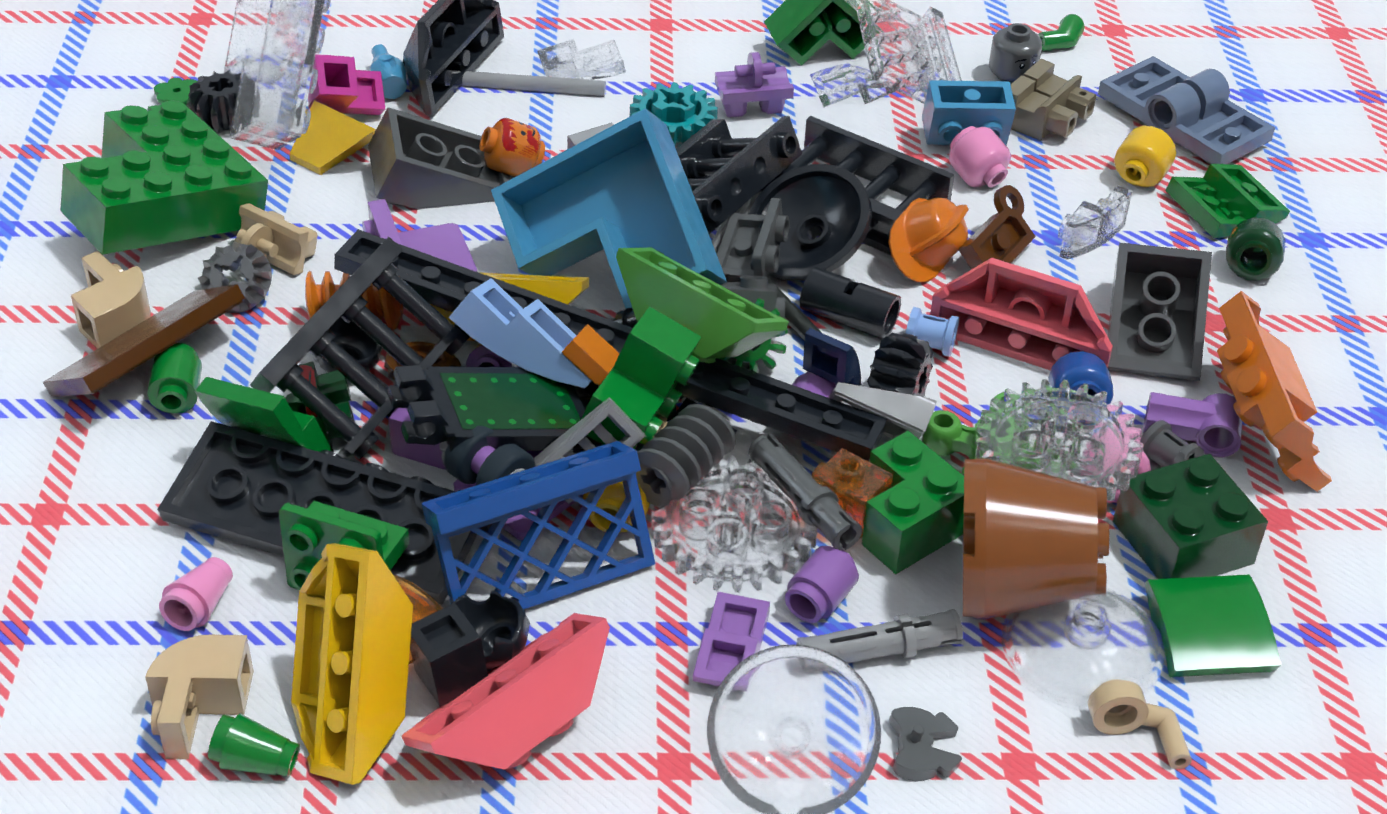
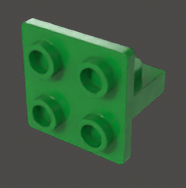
(310, 529)

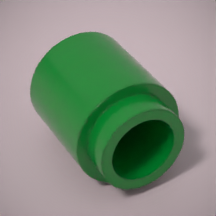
(174, 379)

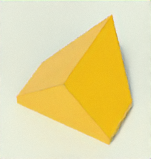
(329, 139)

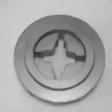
(252, 265)

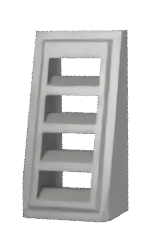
(901, 410)
(577, 434)

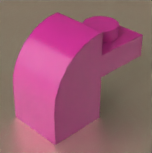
(346, 88)

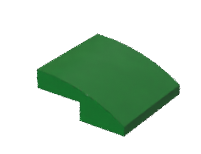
(1225, 199)
(260, 413)
(1212, 625)

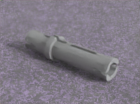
(900, 636)

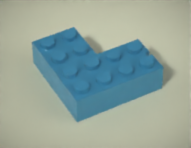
(607, 195)

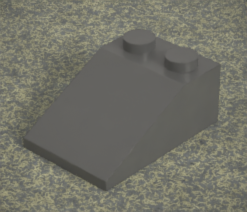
(429, 163)
(1159, 311)

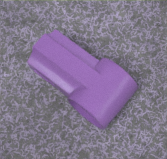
(1207, 422)

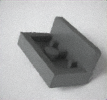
(753, 243)

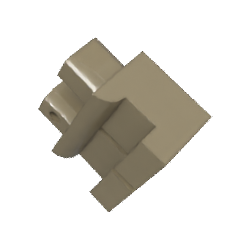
(1049, 102)

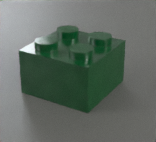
(1190, 520)

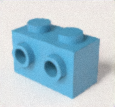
(963, 104)

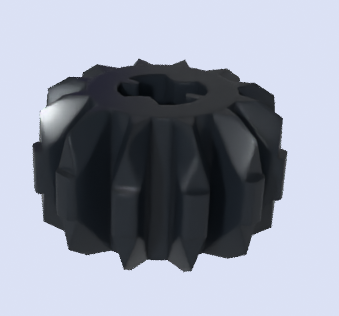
(215, 99)
(901, 365)

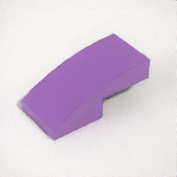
(732, 636)

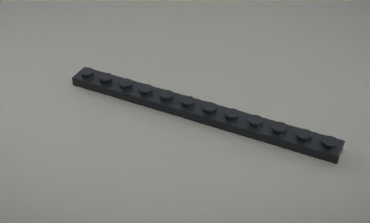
(713, 384)

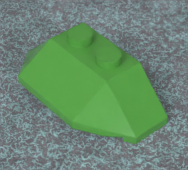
(721, 317)

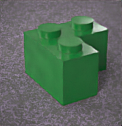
(806, 25)
(646, 374)
(919, 509)

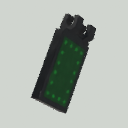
(509, 400)

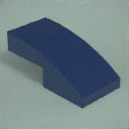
(830, 358)

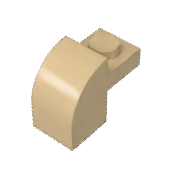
(112, 300)
(193, 679)

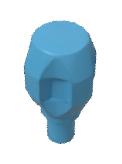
(392, 72)

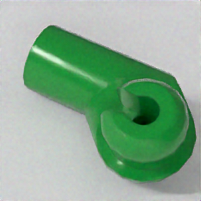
(1066, 36)

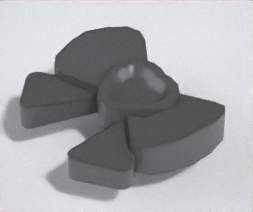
(916, 756)

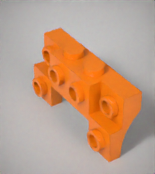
(1269, 390)

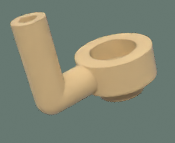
(1121, 708)

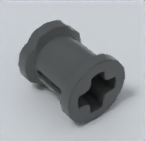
(1166, 447)

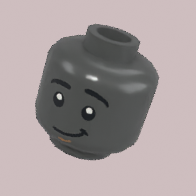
(1014, 51)

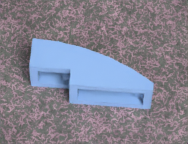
(524, 337)

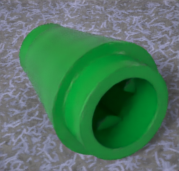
(251, 747)

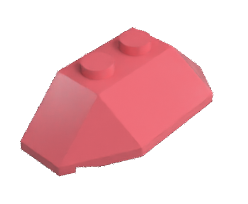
(1022, 314)
(521, 700)

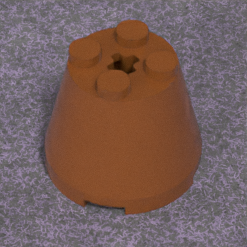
(1029, 539)

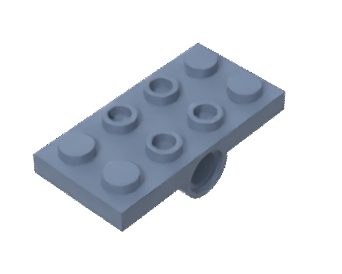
(1188, 109)

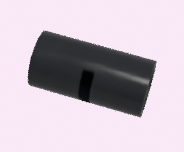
(850, 302)

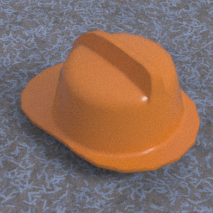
(927, 237)

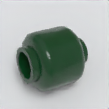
(1255, 249)

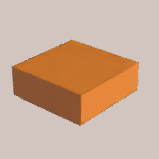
(591, 354)

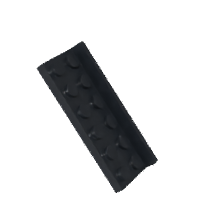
(243, 479)

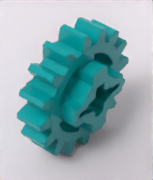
(678, 108)

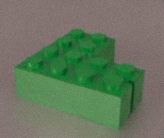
(158, 181)

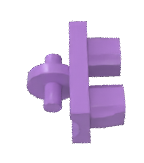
(754, 83)

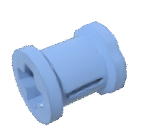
(936, 330)

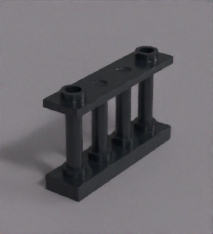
(878, 164)
(732, 170)
(318, 340)

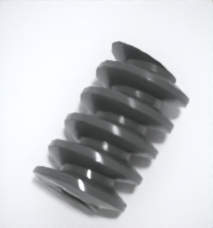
(683, 453)

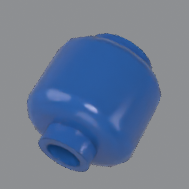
(1080, 369)

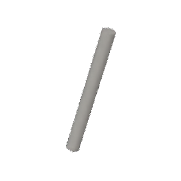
(533, 83)

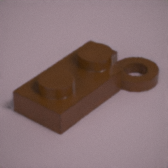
(1002, 234)

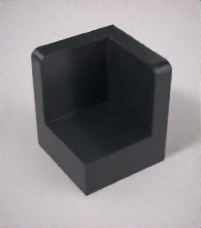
(447, 653)

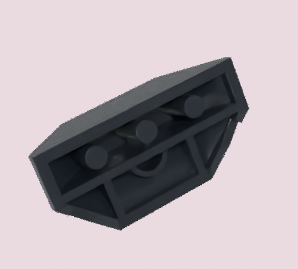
(446, 39)

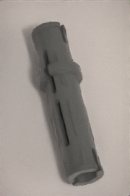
(815, 503)

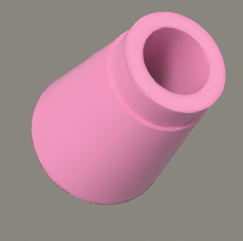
(193, 597)

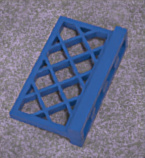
(544, 488)

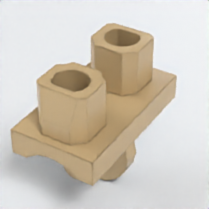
(277, 239)

